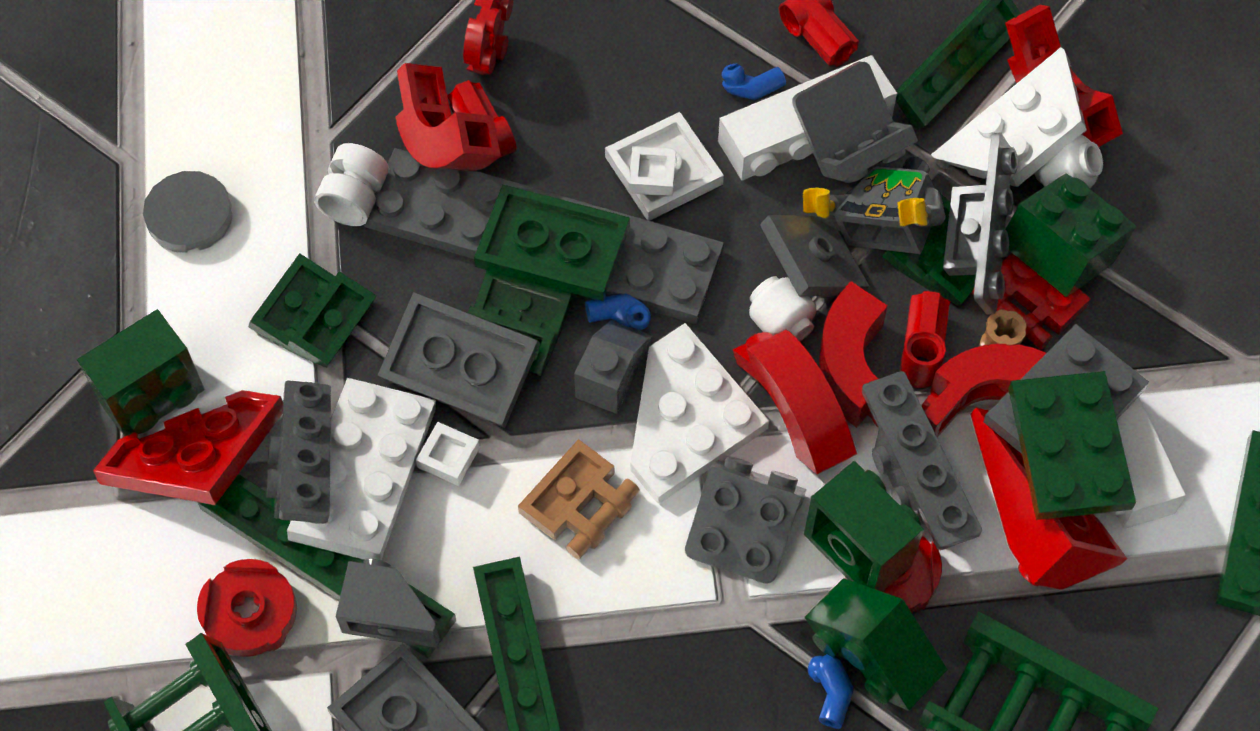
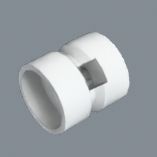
(350, 186)

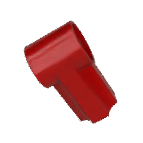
(820, 27)
(472, 99)
(925, 338)

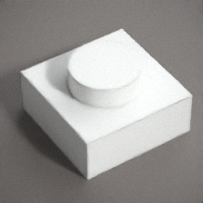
(652, 171)
(448, 453)

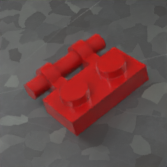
(1040, 298)

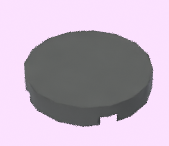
(187, 211)

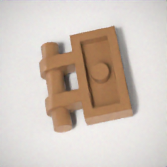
(568, 489)

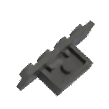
(978, 226)
(302, 454)
(917, 463)

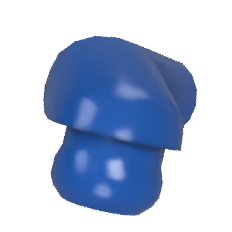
(751, 87)
(620, 308)
(837, 686)

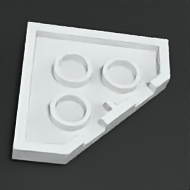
(688, 415)

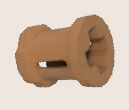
(1004, 328)

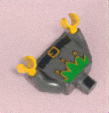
(886, 209)

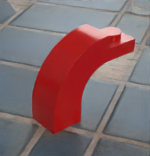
(1036, 39)
(436, 135)
(847, 331)
(975, 377)
(802, 397)

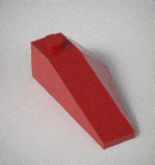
(1049, 550)

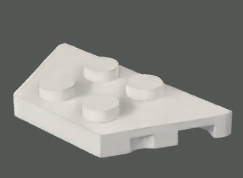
(1033, 116)

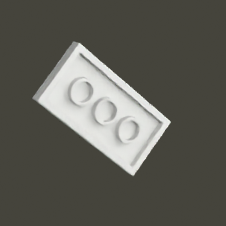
(371, 464)

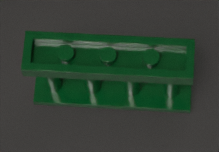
(210, 668)
(1034, 668)

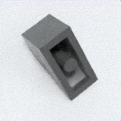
(610, 365)
(383, 606)

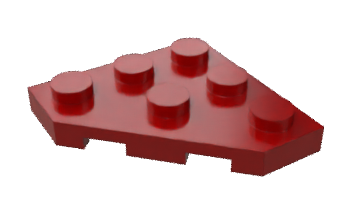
(195, 452)

